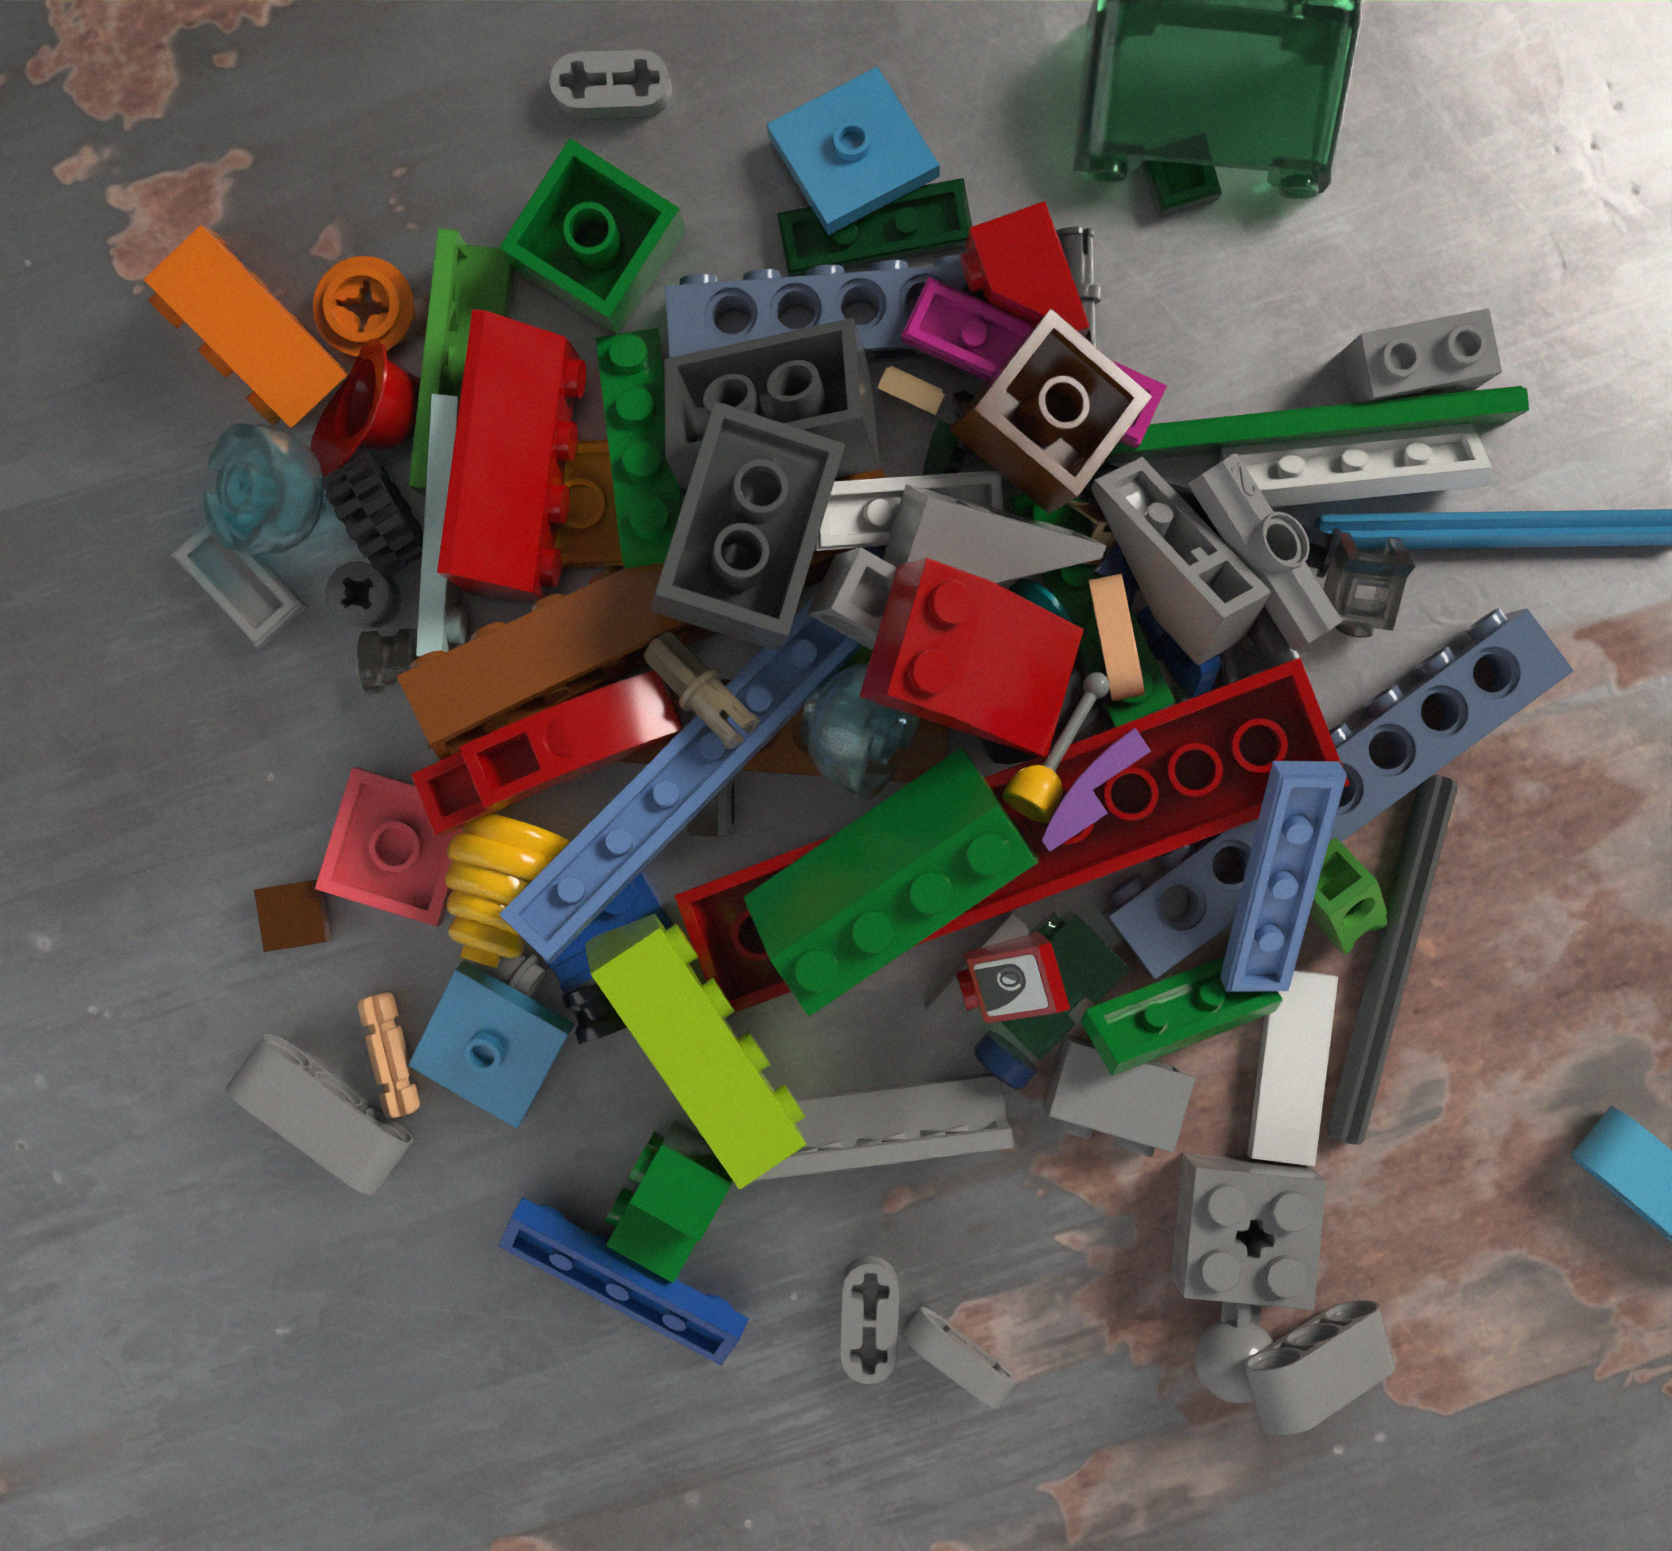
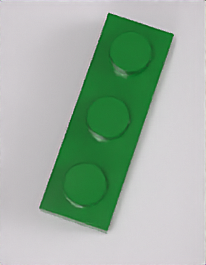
(1171, 1016)

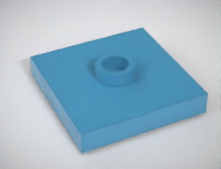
(853, 150)
(490, 1044)

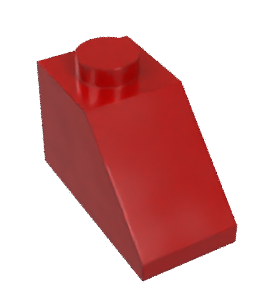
(1023, 267)

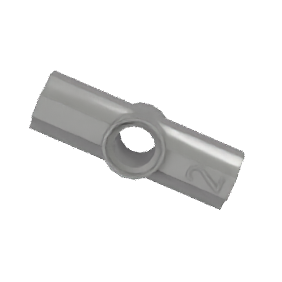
(1270, 546)

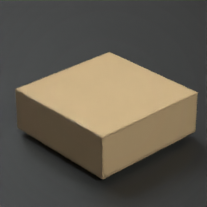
(912, 391)

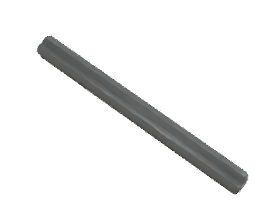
(1392, 960)

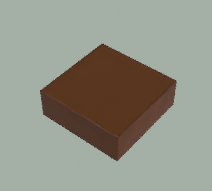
(292, 915)

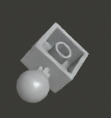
(1266, 1269)

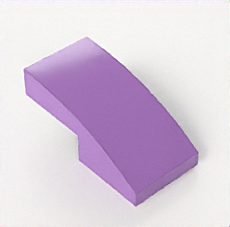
(1080, 804)

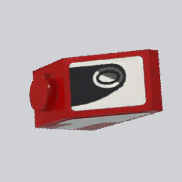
(1013, 980)

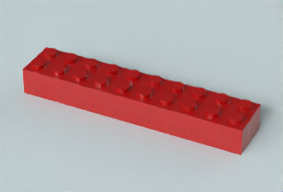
(1196, 782)

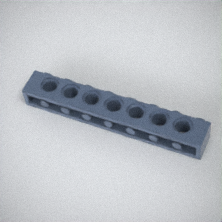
(1523, 668)

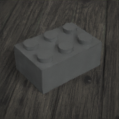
(798, 377)

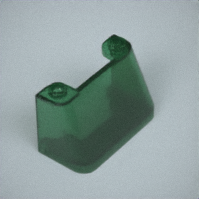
(1217, 87)

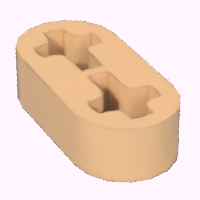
(1116, 637)

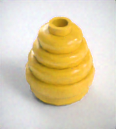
(489, 869)

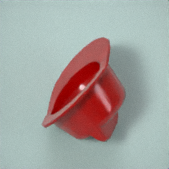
(368, 411)

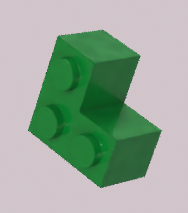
(673, 1204)

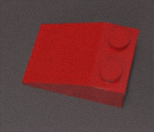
(971, 657)

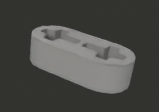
(610, 68)
(883, 1320)
(959, 1358)

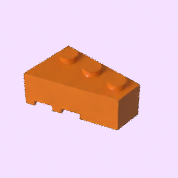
(243, 328)

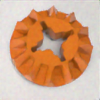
(348, 284)

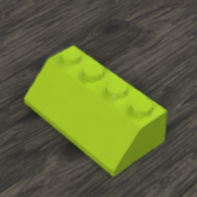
(695, 1048)

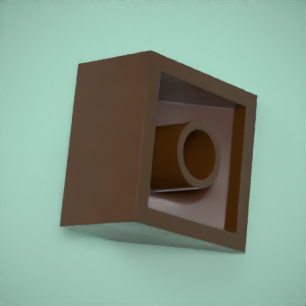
(1051, 413)

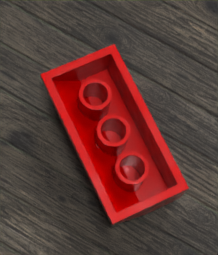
(511, 460)

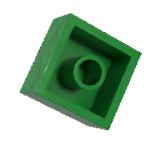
(593, 237)

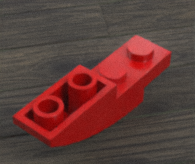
(546, 750)

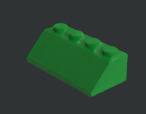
(887, 881)

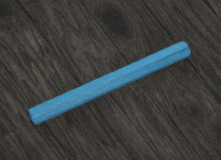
(1505, 528)

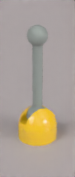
(1038, 789)

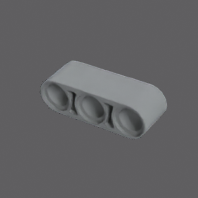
(319, 1114)
(1319, 1367)

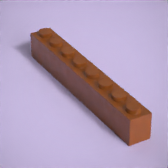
(551, 653)

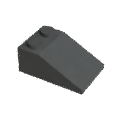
(748, 527)

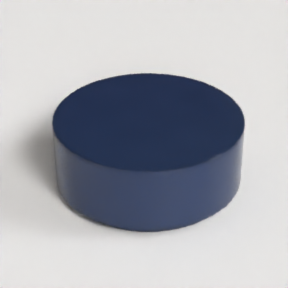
(1004, 1060)

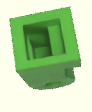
(1346, 899)

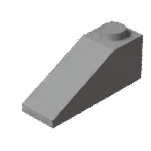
(982, 538)
(1181, 565)

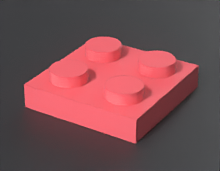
(387, 850)

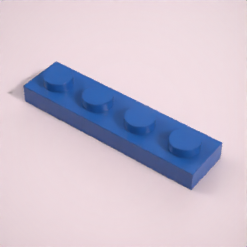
(585, 1262)

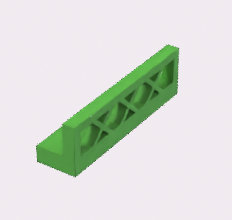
(462, 280)

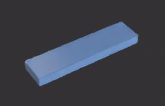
(1282, 874)

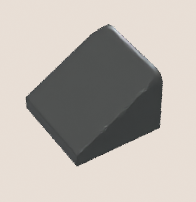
(716, 817)

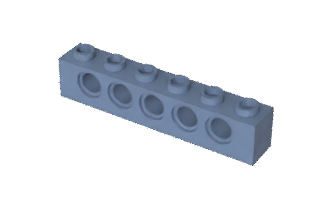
(826, 290)

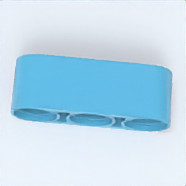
(1630, 1166)

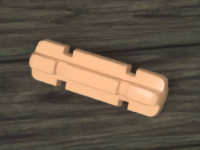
(388, 1055)

